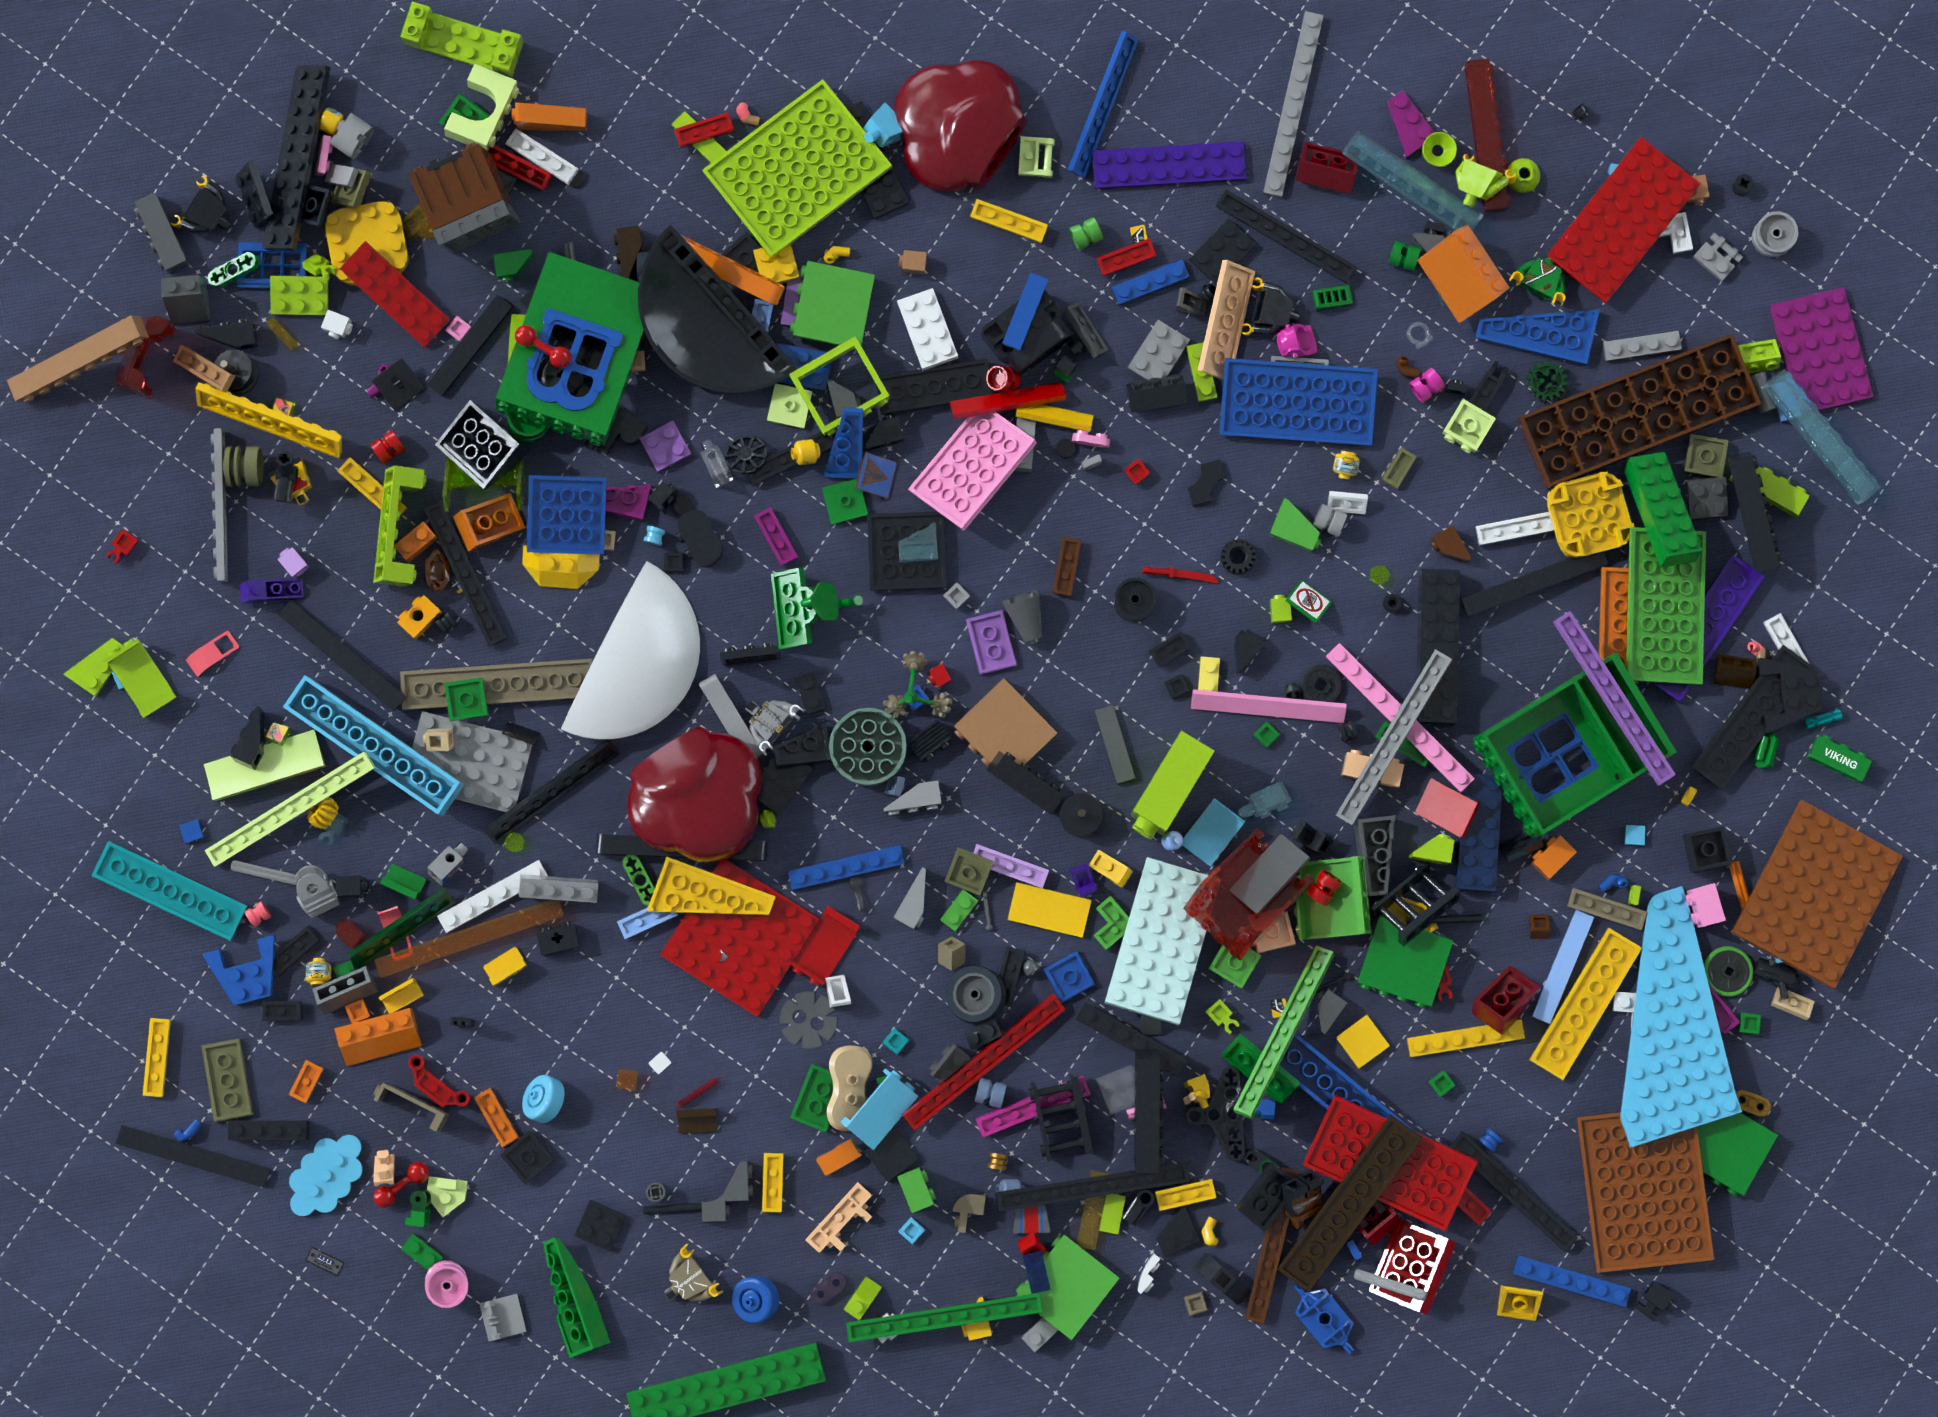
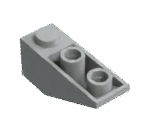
(922, 795)

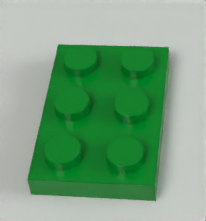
(814, 1099)

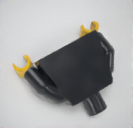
(205, 210)
(1272, 310)

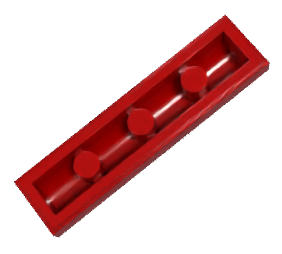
(521, 168)

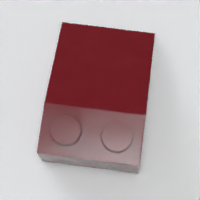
(1504, 999)
(1378, 1222)

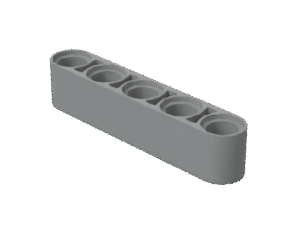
(727, 712)

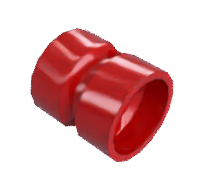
(1003, 378)
(387, 447)
(1320, 892)

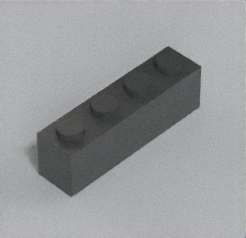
(161, 233)

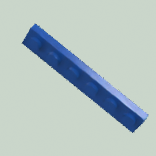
(846, 867)
(1571, 1281)

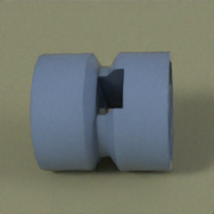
(990, 1093)

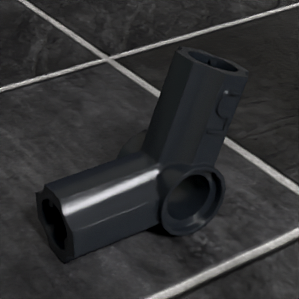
(286, 477)

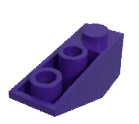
(271, 590)

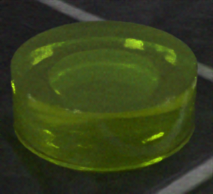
(1379, 575)
(514, 842)

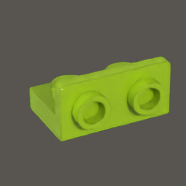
(1760, 356)

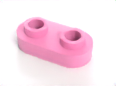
(1099, 440)

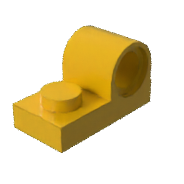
(1110, 868)

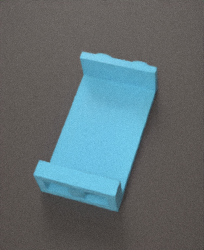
(881, 1110)

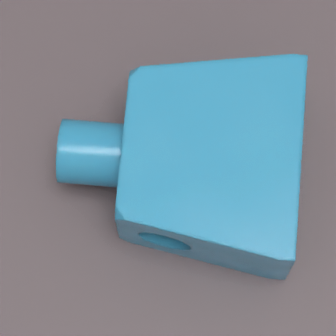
(883, 127)

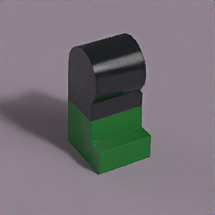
(1065, 368)

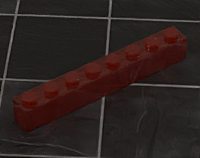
(1486, 126)

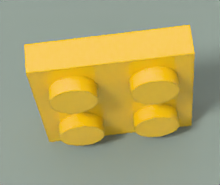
(779, 268)

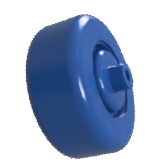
(755, 1299)

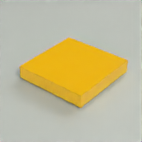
(1362, 1041)

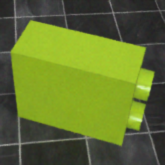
(1170, 786)

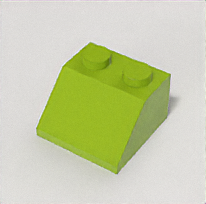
(1436, 850)

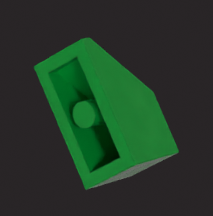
(511, 264)

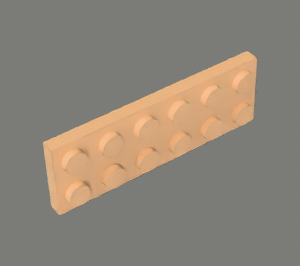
(1226, 317)

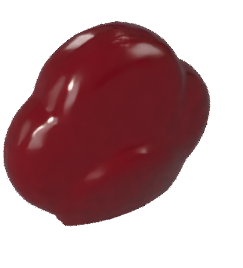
(958, 123)
(697, 796)

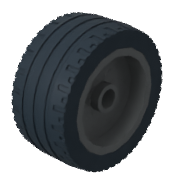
(990, 996)

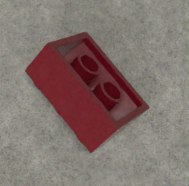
(1326, 168)

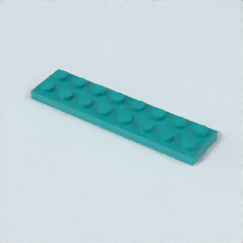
(169, 891)

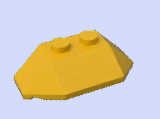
(560, 569)

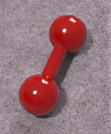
(527, 336)
(416, 1173)

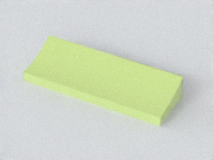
(296, 757)

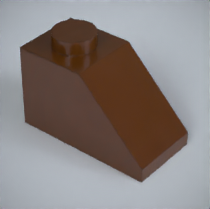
(1450, 545)

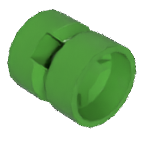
(1087, 233)

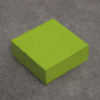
(1634, 895)

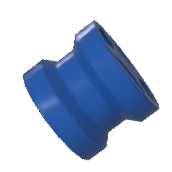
(1490, 1140)

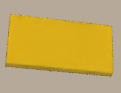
(1049, 910)

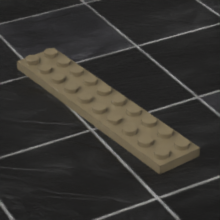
(501, 682)

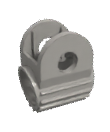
(317, 897)

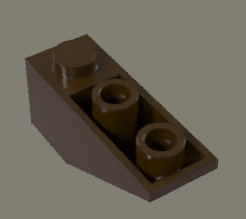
(629, 245)

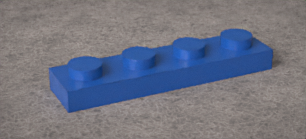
(1150, 282)

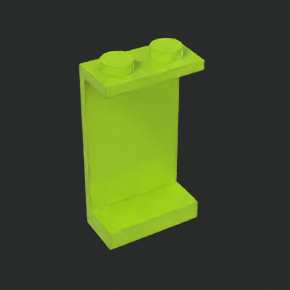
(140, 677)

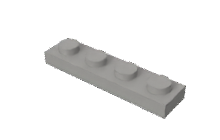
(1642, 346)

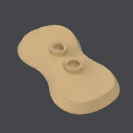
(850, 1072)

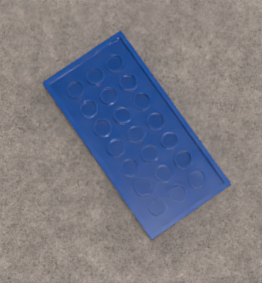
(1298, 401)

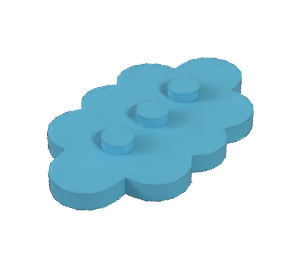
(326, 1175)

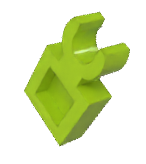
(319, 265)
(1220, 1014)

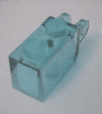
(1265, 801)

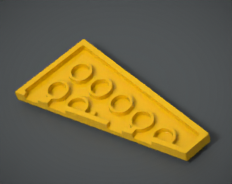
(693, 890)

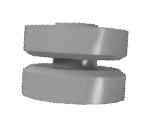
(1775, 224)

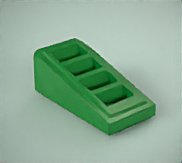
(1317, 302)

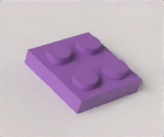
(665, 446)

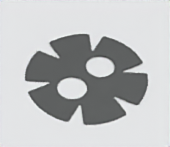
(819, 1009)

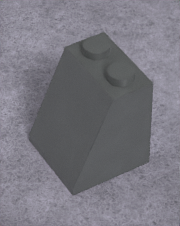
(186, 299)

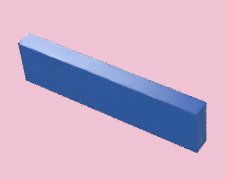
(1025, 311)

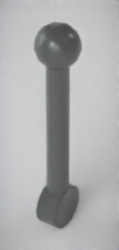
(989, 927)

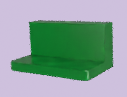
(404, 881)

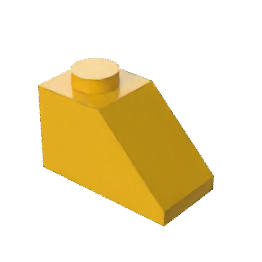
(977, 1330)

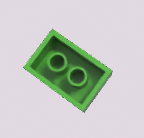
(916, 1189)

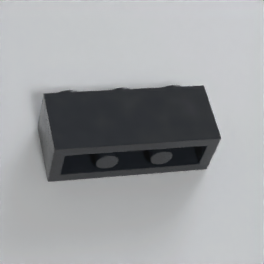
(1156, 393)

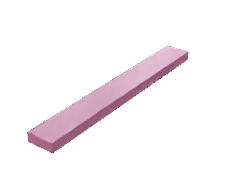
(1268, 706)

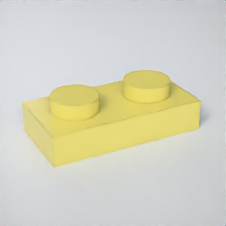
(1209, 674)

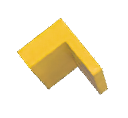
(505, 966)
(401, 995)

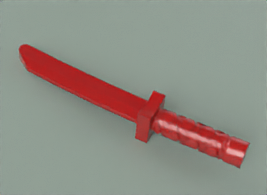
(1171, 572)

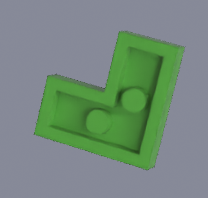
(1116, 923)

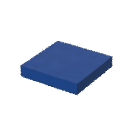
(1069, 976)

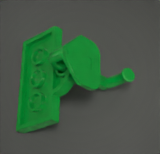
(794, 606)

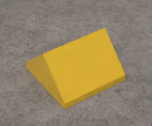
(1519, 1303)

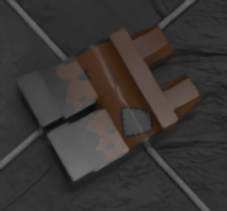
(1305, 1198)

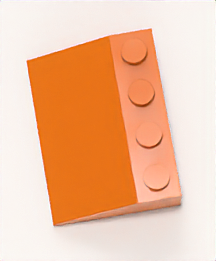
(1463, 273)

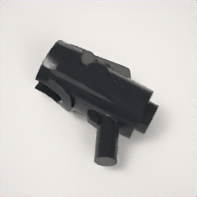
(1777, 973)

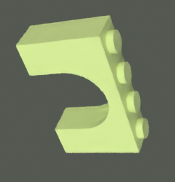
(502, 91)

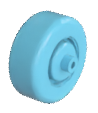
(543, 1099)

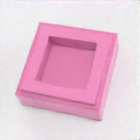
(458, 328)

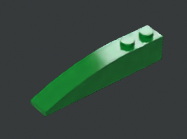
(578, 1311)

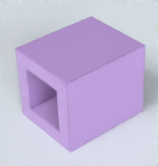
(293, 562)

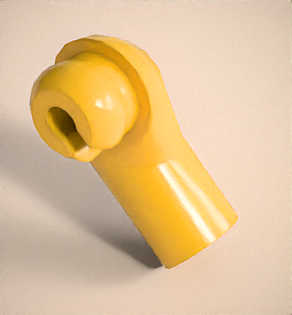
(1208, 1234)

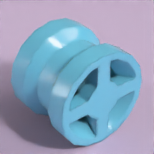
(654, 535)

